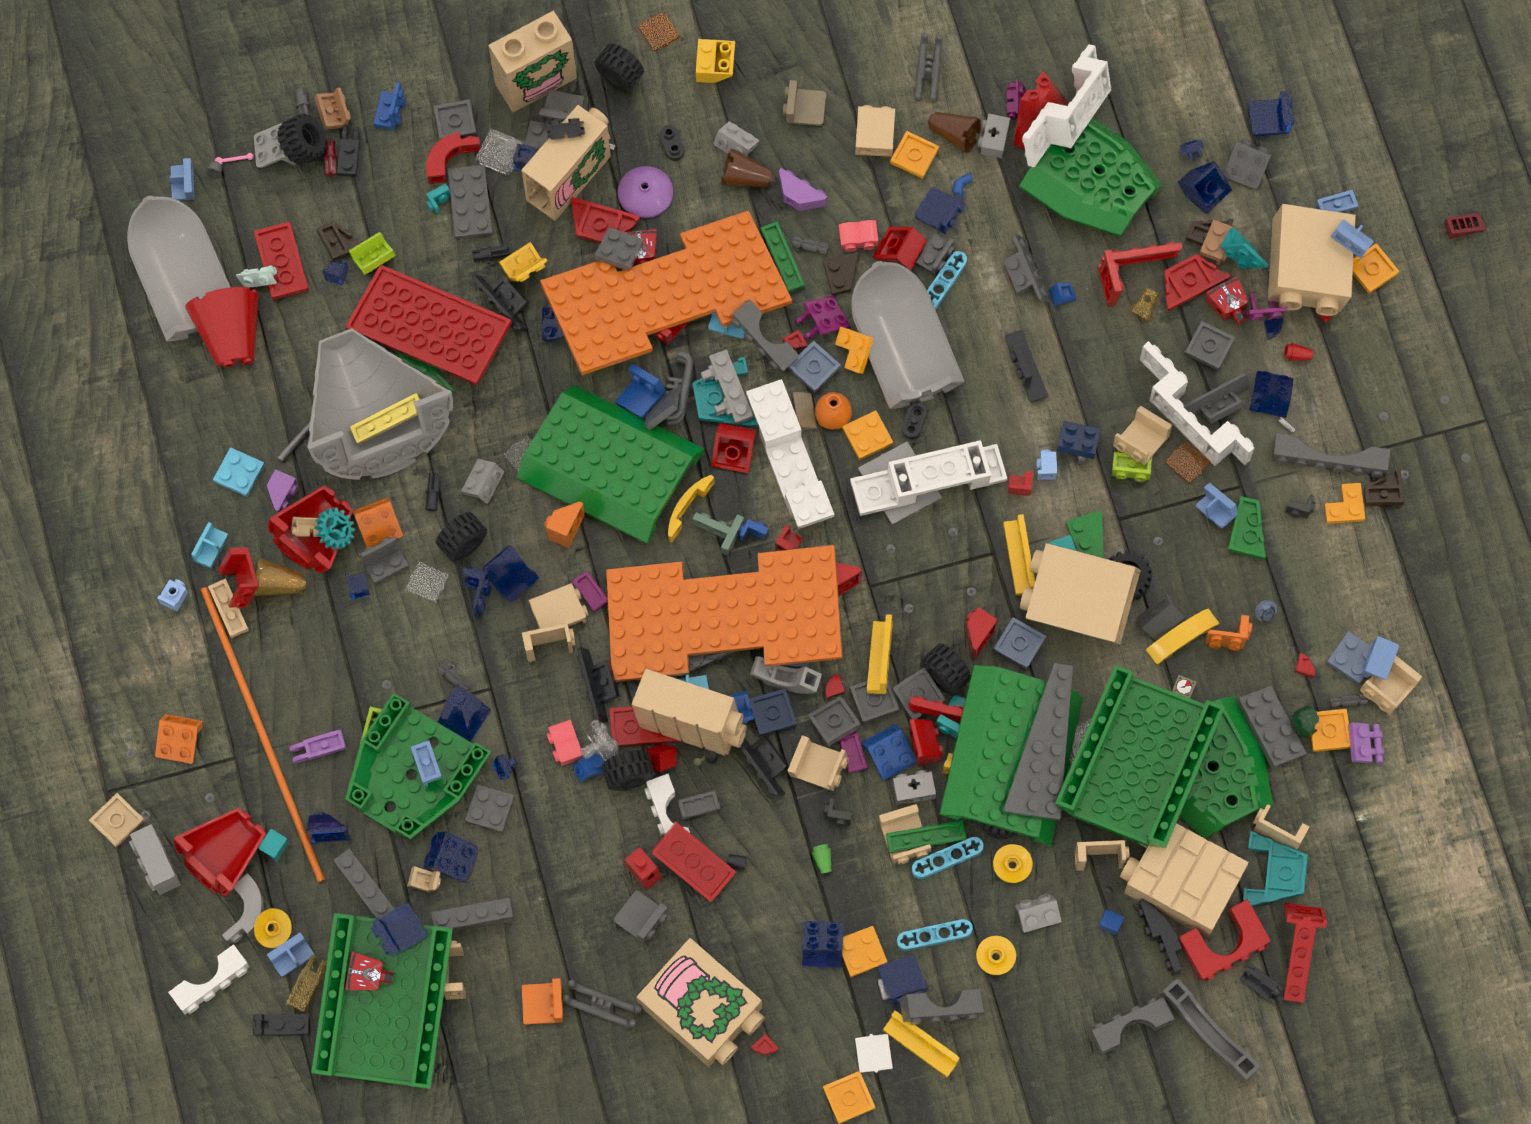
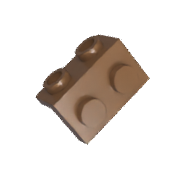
(332, 109)
(1213, 240)

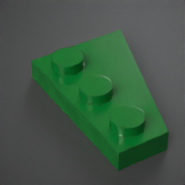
(1247, 530)
(1087, 533)

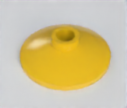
(1017, 855)
(280, 928)
(1000, 946)

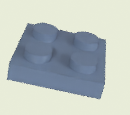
(814, 366)
(1019, 643)
(1350, 657)

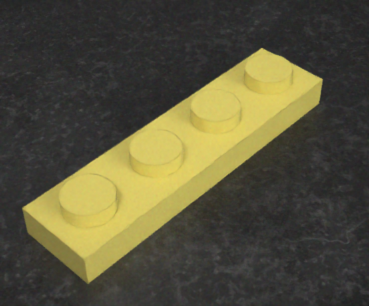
(385, 419)

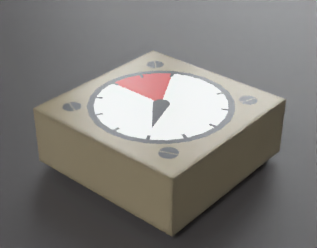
(1184, 686)

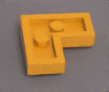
(859, 348)
(1350, 509)

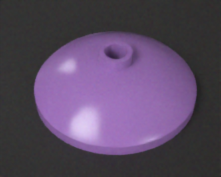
(645, 202)

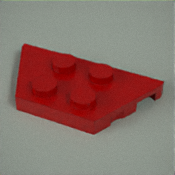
(595, 219)
(1190, 280)

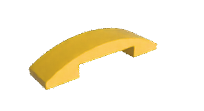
(701, 488)
(1181, 635)

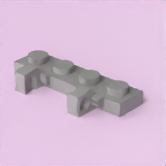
(735, 399)

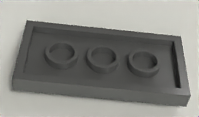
(470, 202)
(1271, 727)

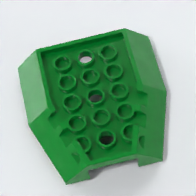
(1079, 194)
(387, 757)
(1239, 774)

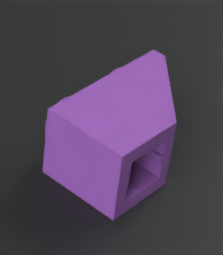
(281, 489)

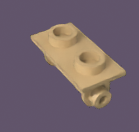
(303, 526)

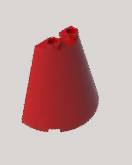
(1033, 102)
(227, 323)
(307, 550)
(220, 849)

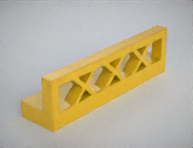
(1019, 554)
(880, 656)
(921, 1044)

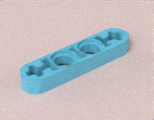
(940, 280)
(949, 861)
(934, 933)

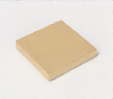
(116, 820)

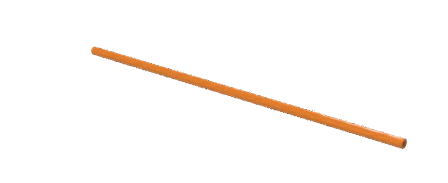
(263, 735)

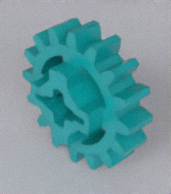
(334, 519)

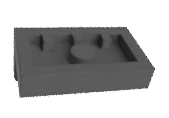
(935, 253)

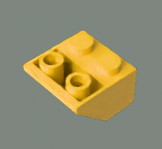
(714, 60)

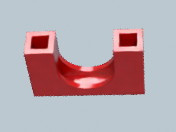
(1251, 937)

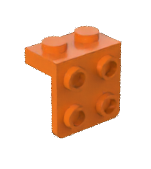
(1232, 640)

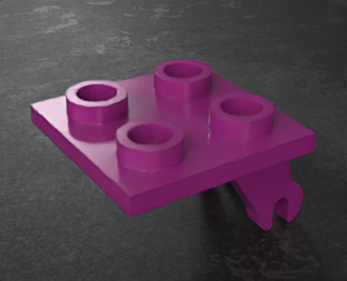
(1257, 314)
(826, 315)

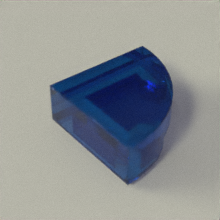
(1273, 327)

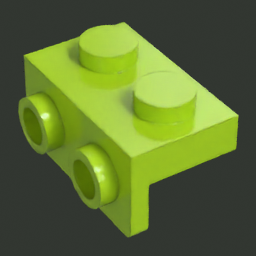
(371, 253)
(1126, 467)

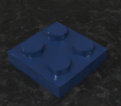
(1078, 439)
(772, 712)

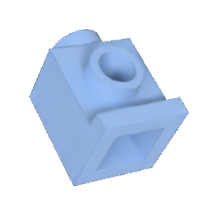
(1046, 465)
(175, 600)

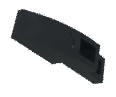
(1158, 928)

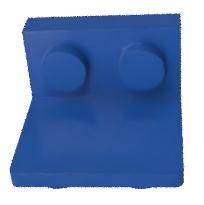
(389, 108)
(641, 393)
(889, 751)

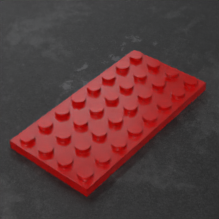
(429, 324)

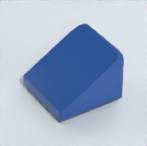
(1062, 293)
(1111, 922)

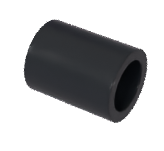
(737, 861)

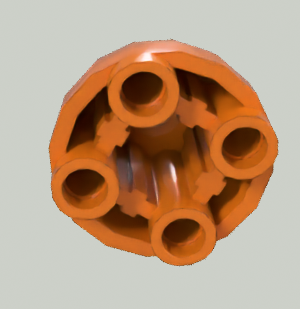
(833, 416)

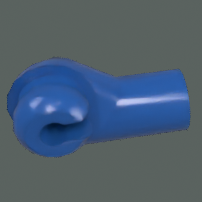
(959, 184)

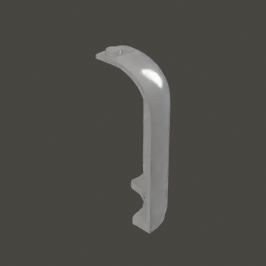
(173, 261)
(909, 341)

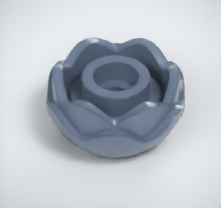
(1265, 610)

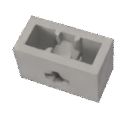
(995, 145)
(904, 792)

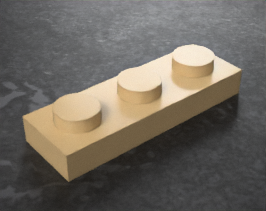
(231, 616)

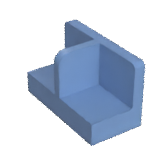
(182, 181)
(1339, 202)
(1352, 238)
(1217, 506)
(1380, 658)
(426, 762)
(290, 955)

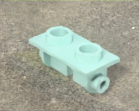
(256, 278)

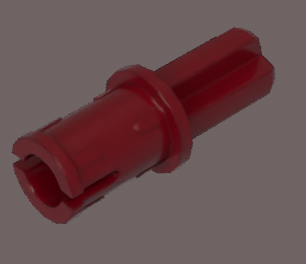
(330, 159)

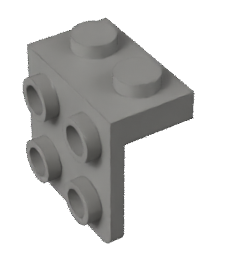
(267, 147)

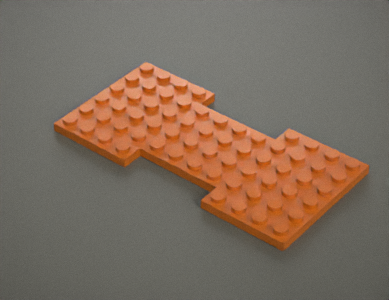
(613, 312)
(781, 608)

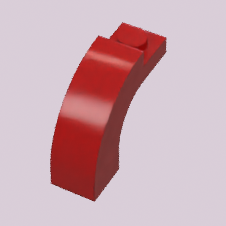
(444, 151)

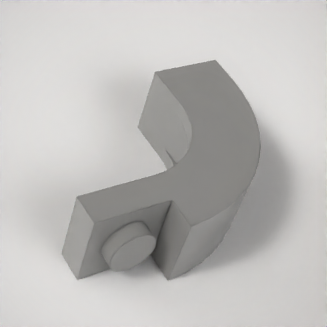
(794, 680)
(253, 907)

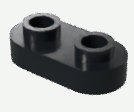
(670, 142)
(913, 421)

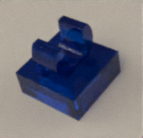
(1192, 146)
(504, 766)

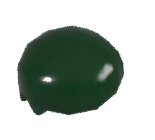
(1304, 721)

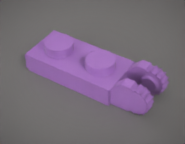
(319, 746)

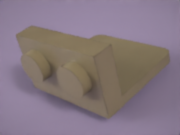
(804, 105)

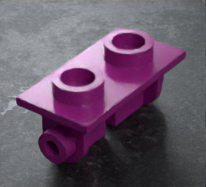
(1015, 93)

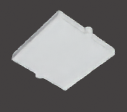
(873, 1053)

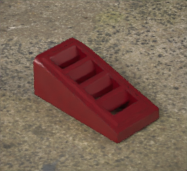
(1452, 233)

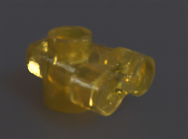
(1144, 308)

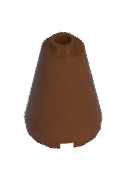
(956, 129)
(744, 171)

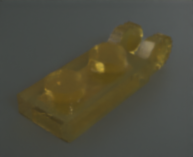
(306, 985)

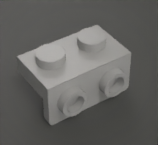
(733, 137)
(483, 480)
(1038, 912)

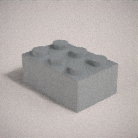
(154, 860)

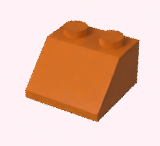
(565, 523)

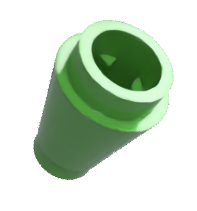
(822, 856)

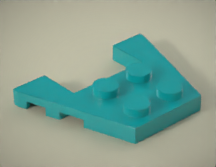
(711, 394)
(1284, 871)

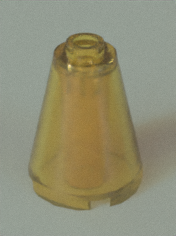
(276, 579)

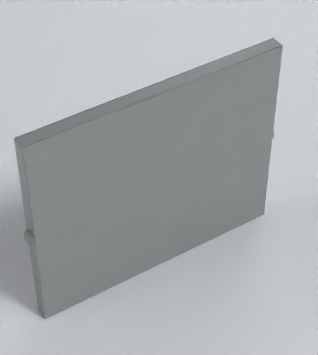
(881, 464)

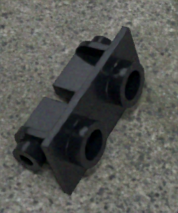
(572, 127)
(1261, 983)

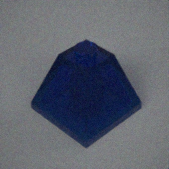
(1205, 186)
(463, 713)
(326, 829)

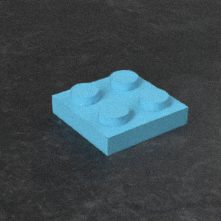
(238, 472)

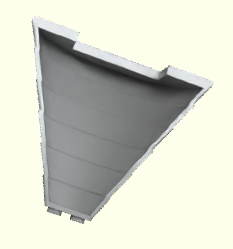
(356, 382)

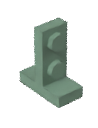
(720, 529)

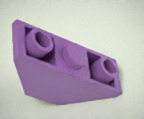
(800, 193)

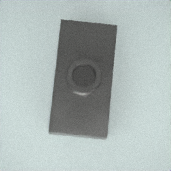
(699, 805)

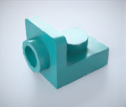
(437, 196)

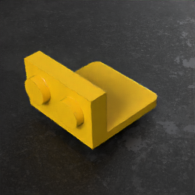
(522, 262)

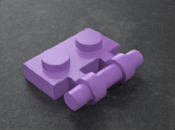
(1360, 743)

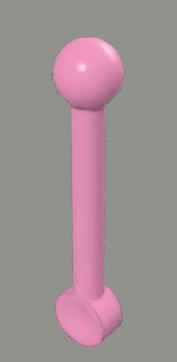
(249, 156)

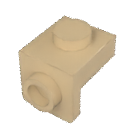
(424, 879)

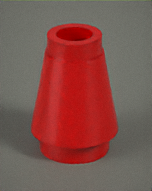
(1295, 352)

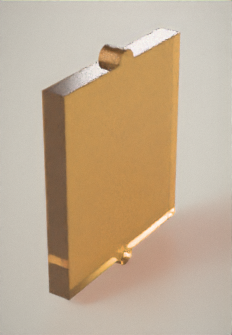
(658, 31)
(1187, 462)

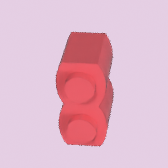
(858, 235)
(565, 743)

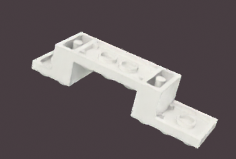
(1062, 123)
(1166, 397)
(788, 456)
(928, 473)

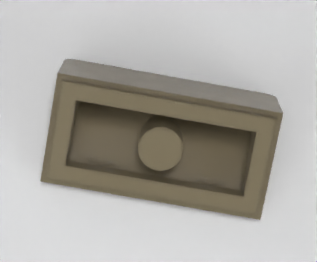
(804, 410)

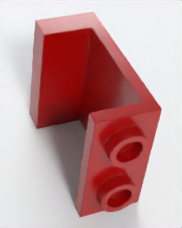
(239, 563)

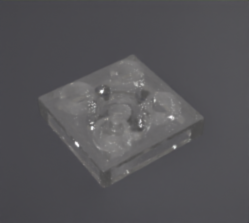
(600, 742)

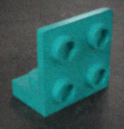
(1242, 251)

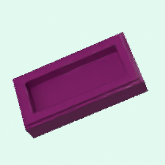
(590, 591)
(853, 748)

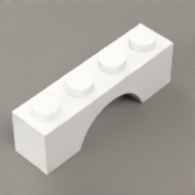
(661, 793)
(230, 966)

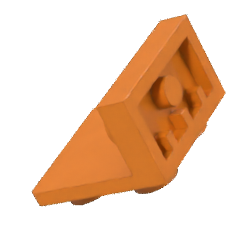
(377, 522)
(177, 738)
(542, 1003)

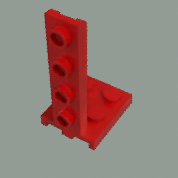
(1111, 261)
(921, 705)
(1305, 920)

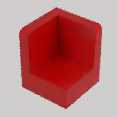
(1021, 484)
(788, 540)
(662, 757)

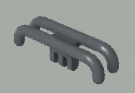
(928, 67)
(683, 386)
(601, 1005)

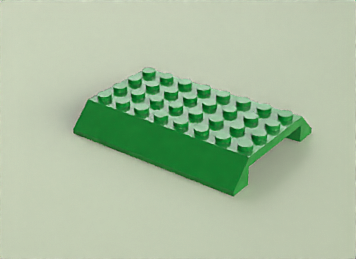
(607, 462)
(989, 748)
(1138, 759)
(386, 1031)

